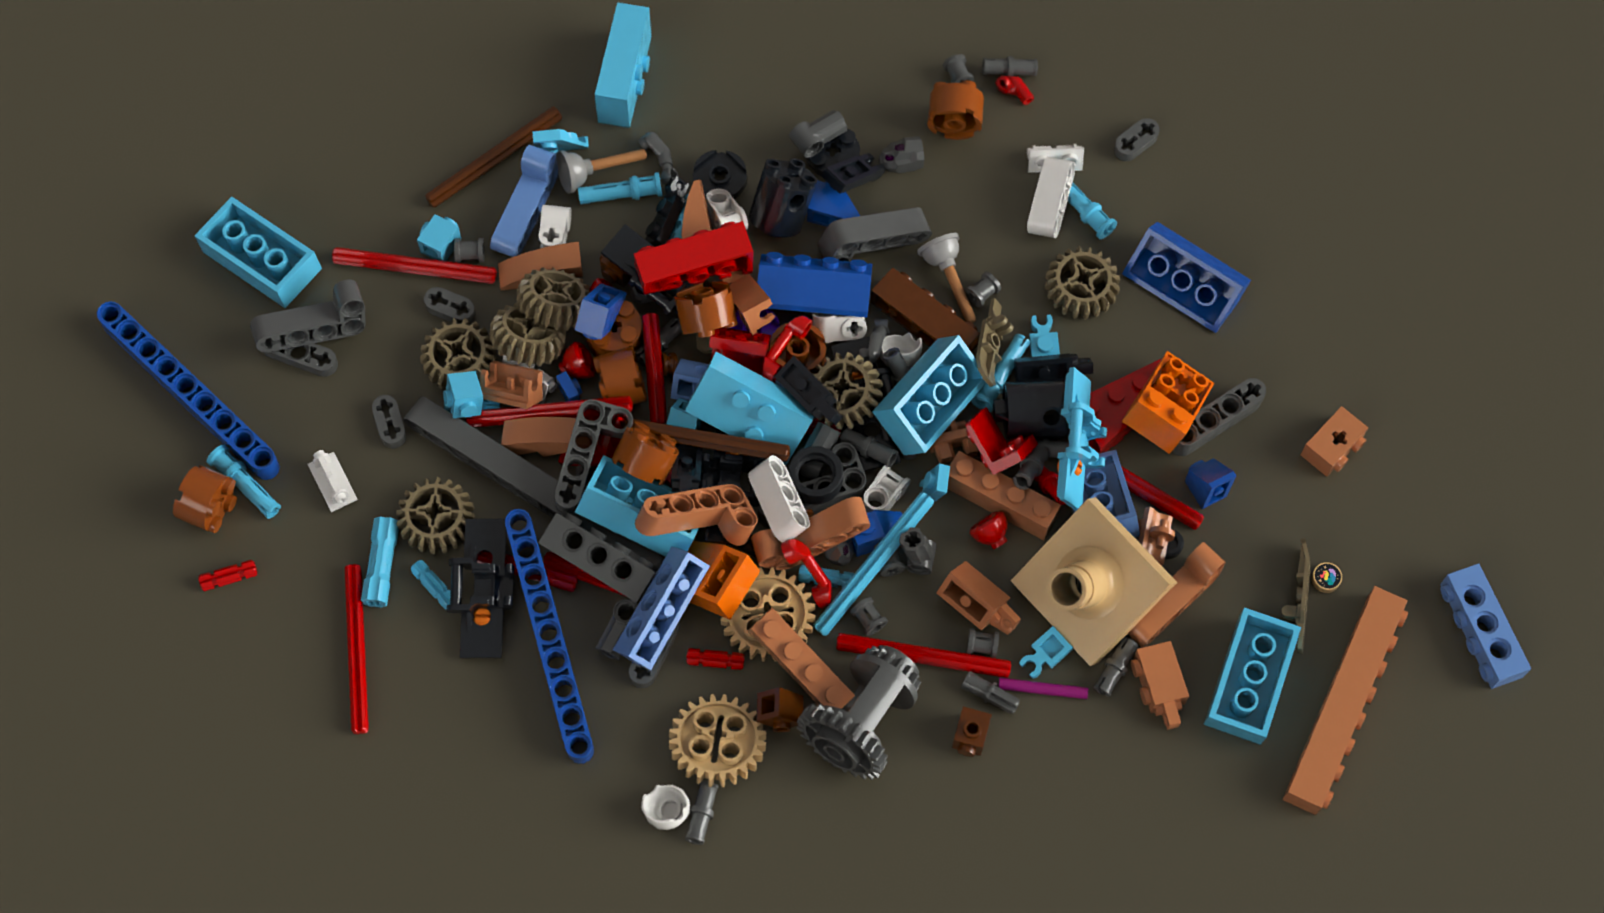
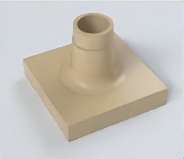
(1115, 574)

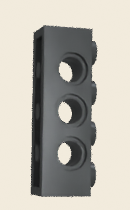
(558, 540)

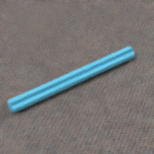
(872, 564)

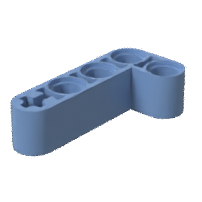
(525, 205)

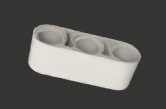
(1051, 197)
(779, 499)

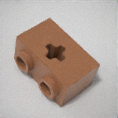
(1344, 429)

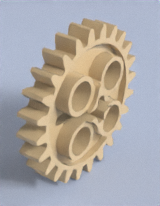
(763, 590)
(690, 736)

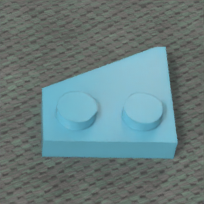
(558, 140)

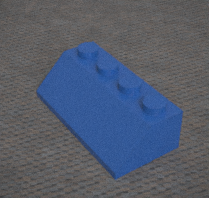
(1186, 276)
(816, 284)

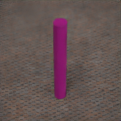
(1043, 688)

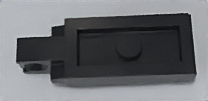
(667, 212)
(1050, 367)
(808, 390)
(686, 469)

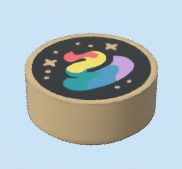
(1326, 577)

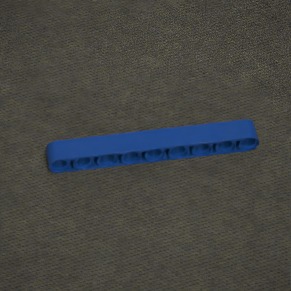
(195, 399)
(549, 649)

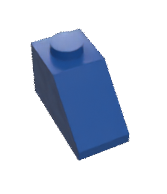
(829, 205)
(599, 311)
(1209, 481)
(880, 525)

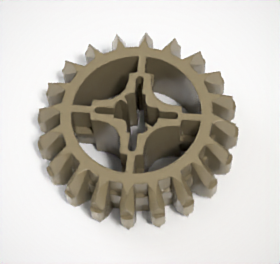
(1080, 297)
(551, 298)
(524, 340)
(444, 343)
(865, 395)
(413, 512)

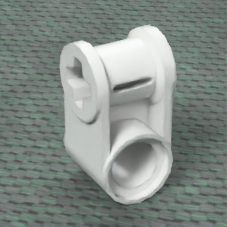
(724, 208)
(554, 225)
(839, 326)
(886, 489)

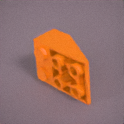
(1168, 402)
(726, 580)

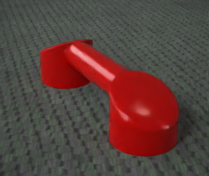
(797, 327)
(795, 551)

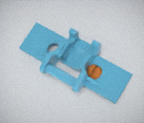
(1083, 428)

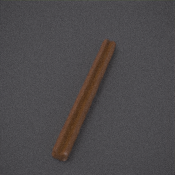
(492, 157)
(719, 441)

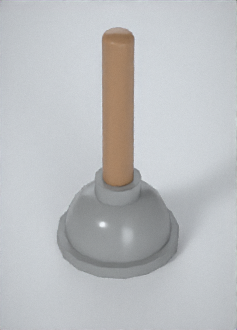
(574, 169)
(942, 253)

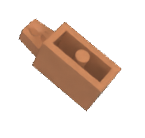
(978, 599)
(1161, 681)

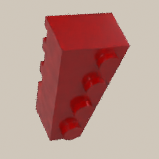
(695, 258)
(1112, 404)

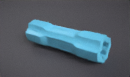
(377, 584)

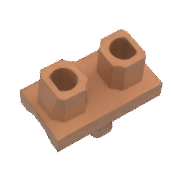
(951, 438)
(1155, 533)

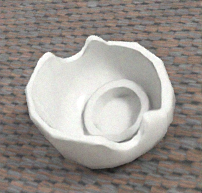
(908, 347)
(666, 807)

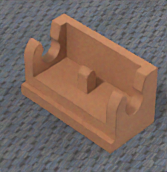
(749, 302)
(511, 385)

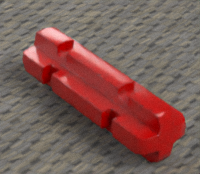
(227, 575)
(715, 658)

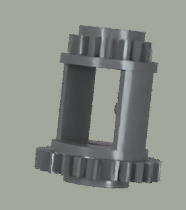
(847, 734)

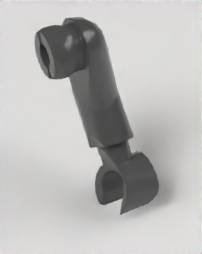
(654, 142)
(876, 340)

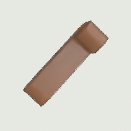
(699, 508)
(825, 531)
(1192, 580)

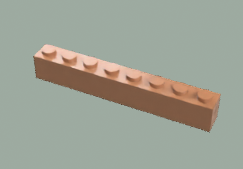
(1345, 700)

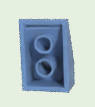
(1112, 491)

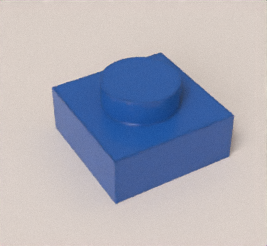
(569, 388)

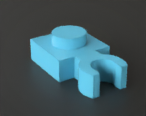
(1042, 341)
(936, 481)
(1049, 649)

